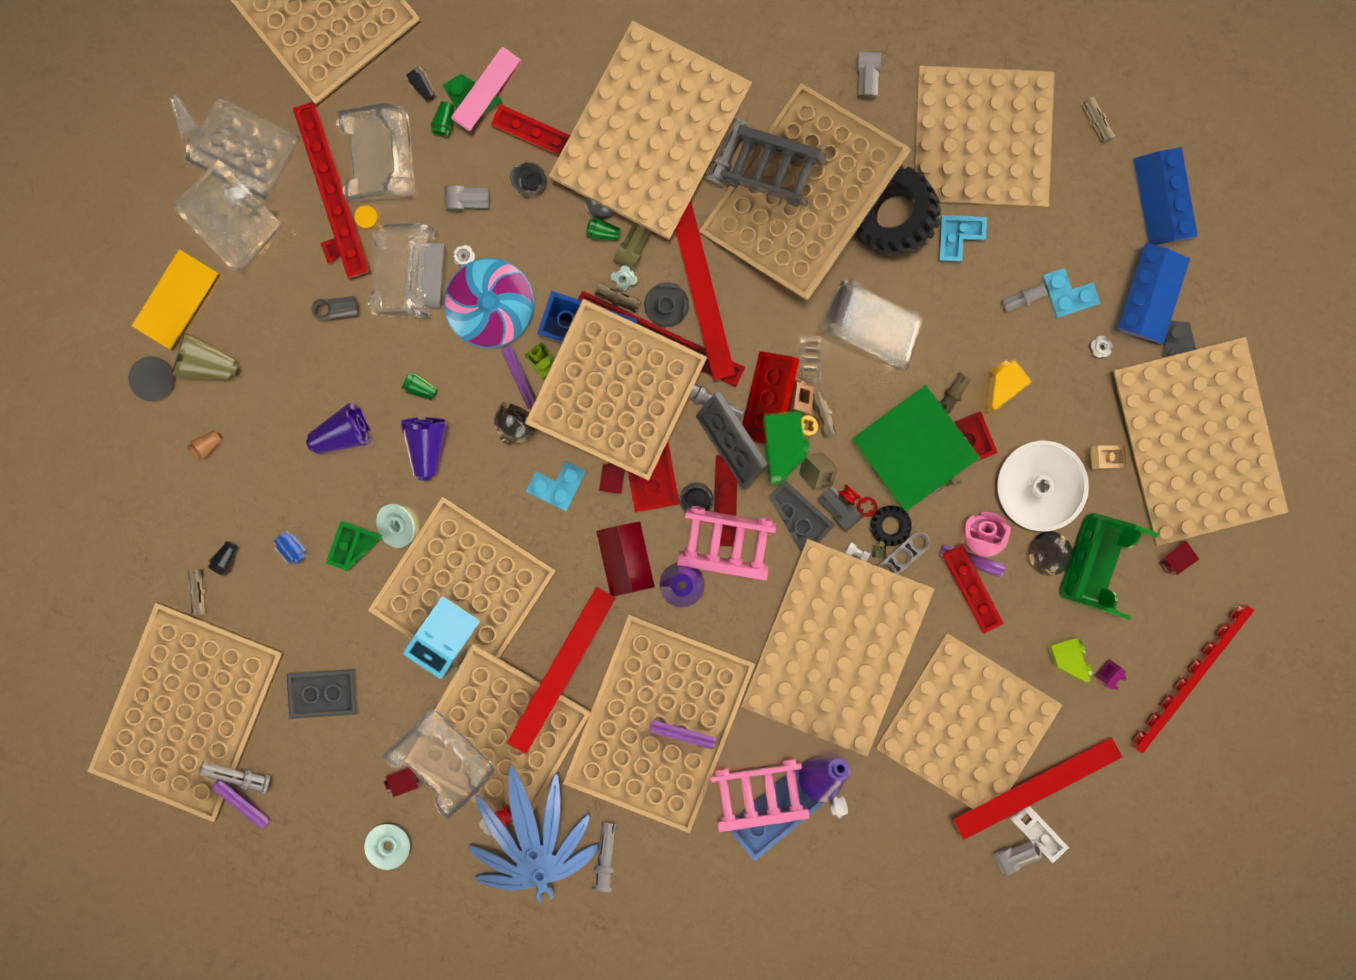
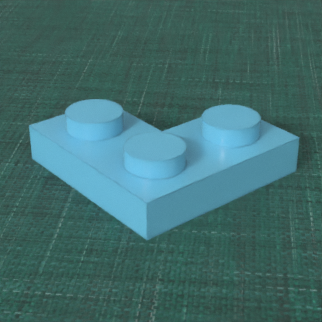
(955, 230)
(1064, 298)
(560, 491)

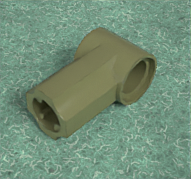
(630, 250)

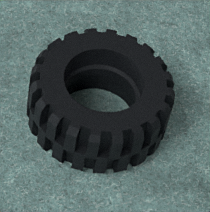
(915, 228)

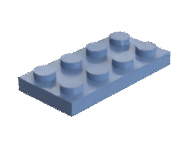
(761, 838)

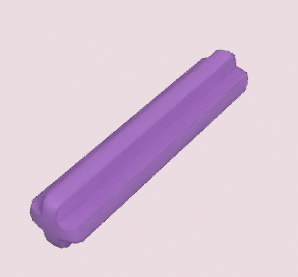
(519, 376)
(981, 563)
(682, 734)
(240, 804)

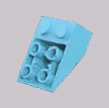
(441, 637)

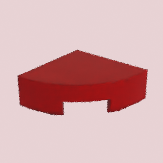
(330, 250)

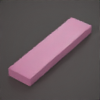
(485, 89)

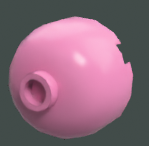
(987, 534)

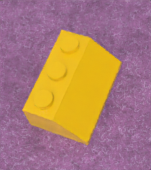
(1004, 384)

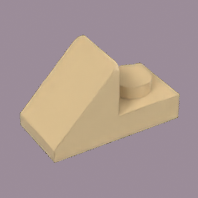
(1107, 457)

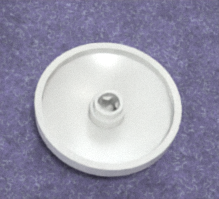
(1042, 486)

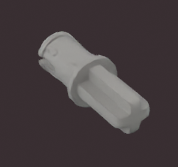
(1024, 297)

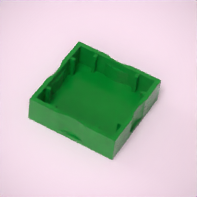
(916, 448)

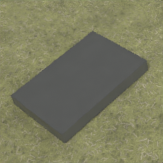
(322, 693)

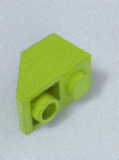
(540, 359)
(1069, 657)

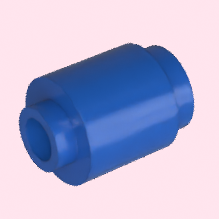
(289, 548)

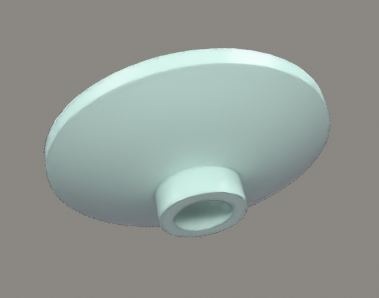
(395, 525)
(379, 855)

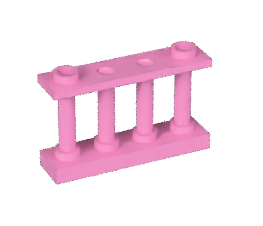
(712, 560)
(751, 817)

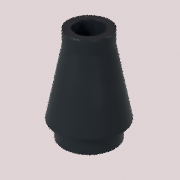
(420, 82)
(222, 560)

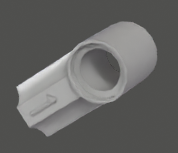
(869, 68)
(460, 198)
(1014, 858)

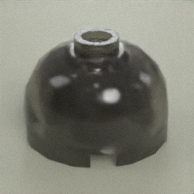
(511, 424)
(1049, 553)

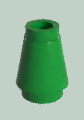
(442, 121)
(602, 230)
(418, 386)

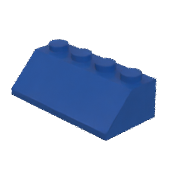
(1165, 197)
(1154, 293)
(559, 316)

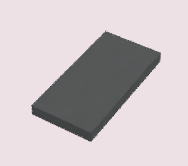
(732, 440)

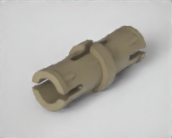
(1098, 119)
(617, 296)
(955, 392)
(823, 415)
(196, 592)

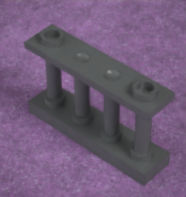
(770, 143)

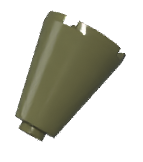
(202, 361)

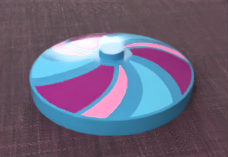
(489, 303)

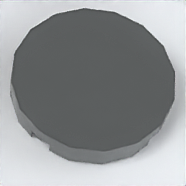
(666, 304)
(151, 378)

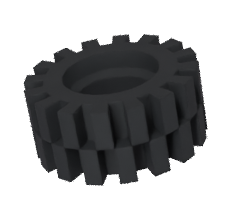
(891, 511)

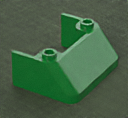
(785, 445)
(1096, 559)

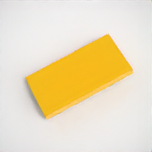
(175, 299)

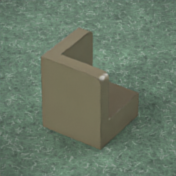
(818, 470)

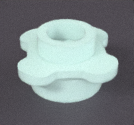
(626, 272)

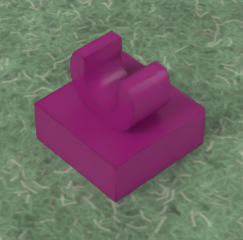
(1111, 674)

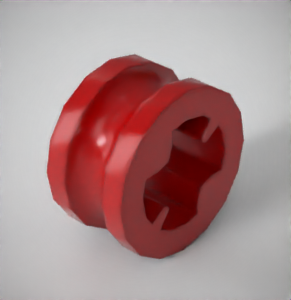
(849, 494)
(863, 501)
(504, 816)

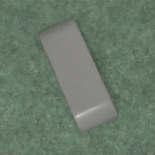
(433, 274)
(912, 552)

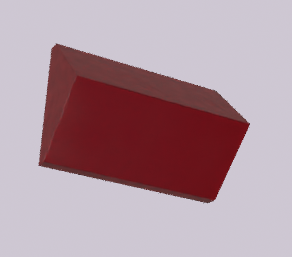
(625, 558)

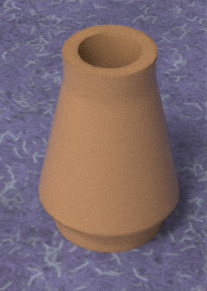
(203, 445)

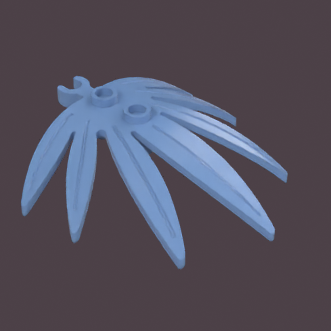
(535, 861)

